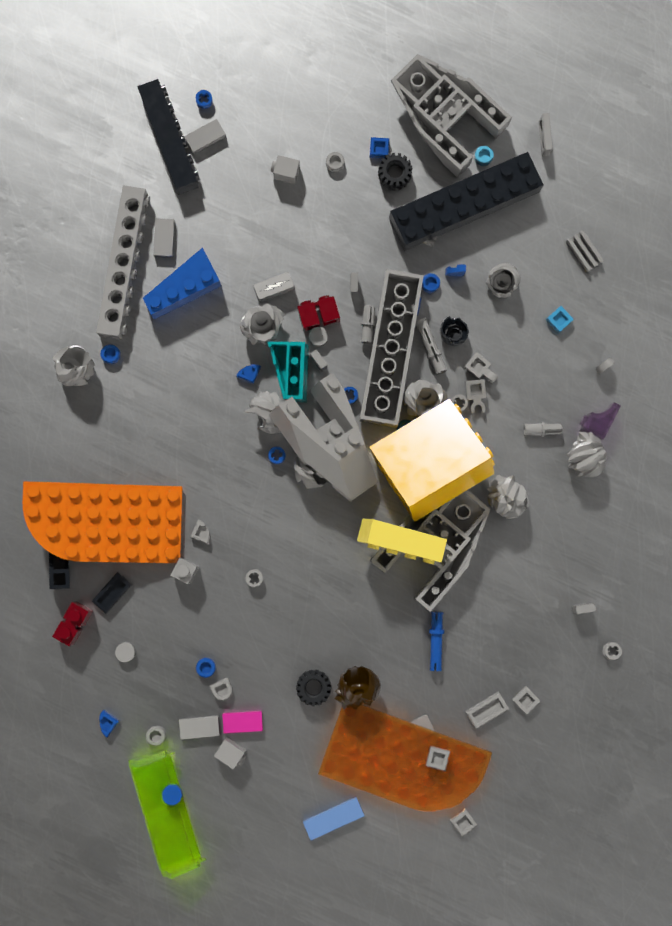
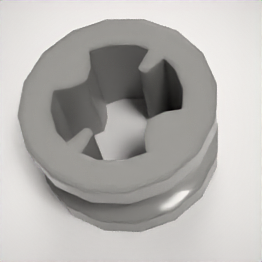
(460, 397)
(248, 579)
(612, 657)

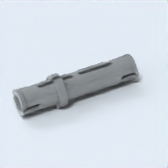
(439, 366)

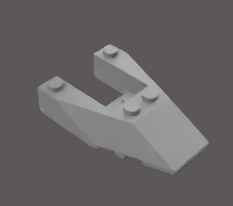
(438, 100)
(335, 448)
(458, 522)

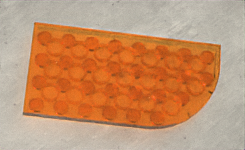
(390, 760)

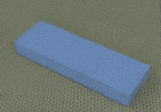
(333, 818)

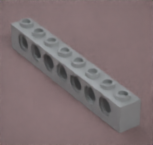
(129, 197)

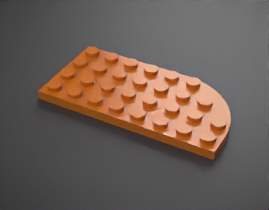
(105, 521)

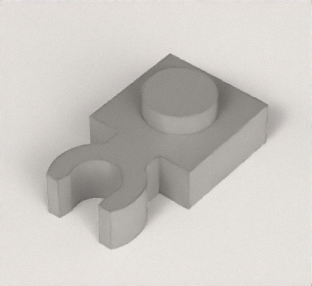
(476, 391)

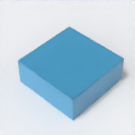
(559, 319)

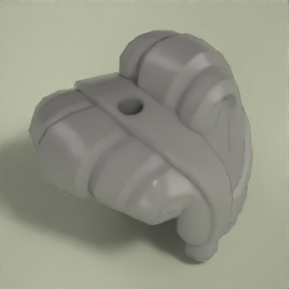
(506, 273)

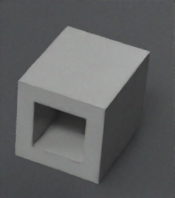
(285, 169)
(184, 571)
(230, 753)

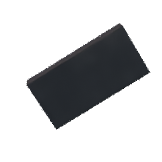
(112, 592)

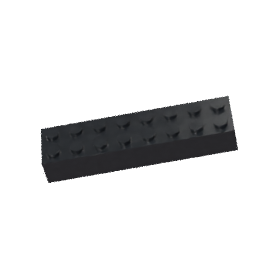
(466, 201)

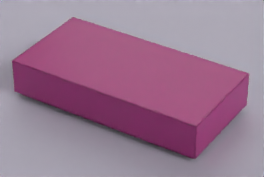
(242, 722)

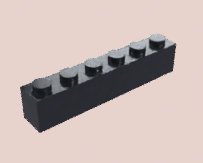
(168, 137)

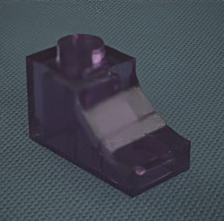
(599, 422)

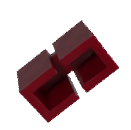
(327, 309)
(75, 616)

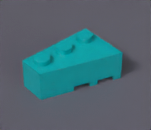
(292, 368)

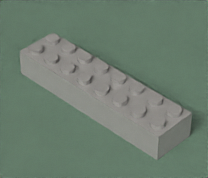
(391, 348)

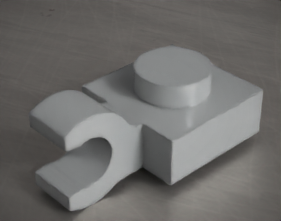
(479, 366)

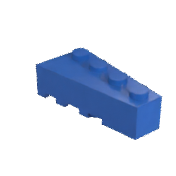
(184, 285)

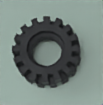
(398, 161)
(310, 699)

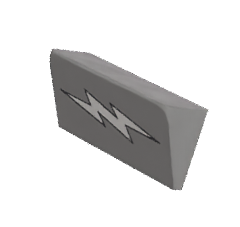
(274, 287)

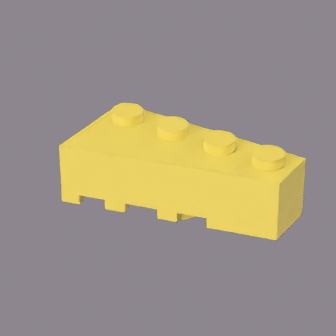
(402, 540)

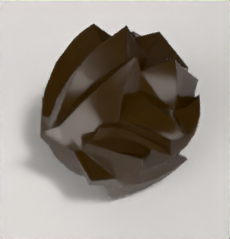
(357, 687)

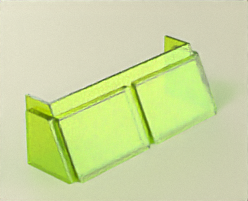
(166, 824)

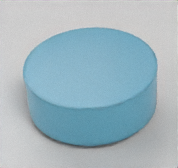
(484, 155)

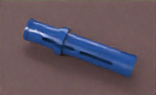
(436, 641)

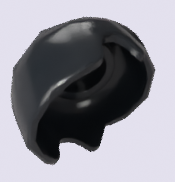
(454, 331)

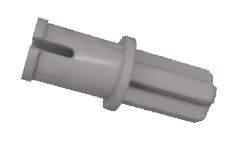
(368, 324)
(543, 429)

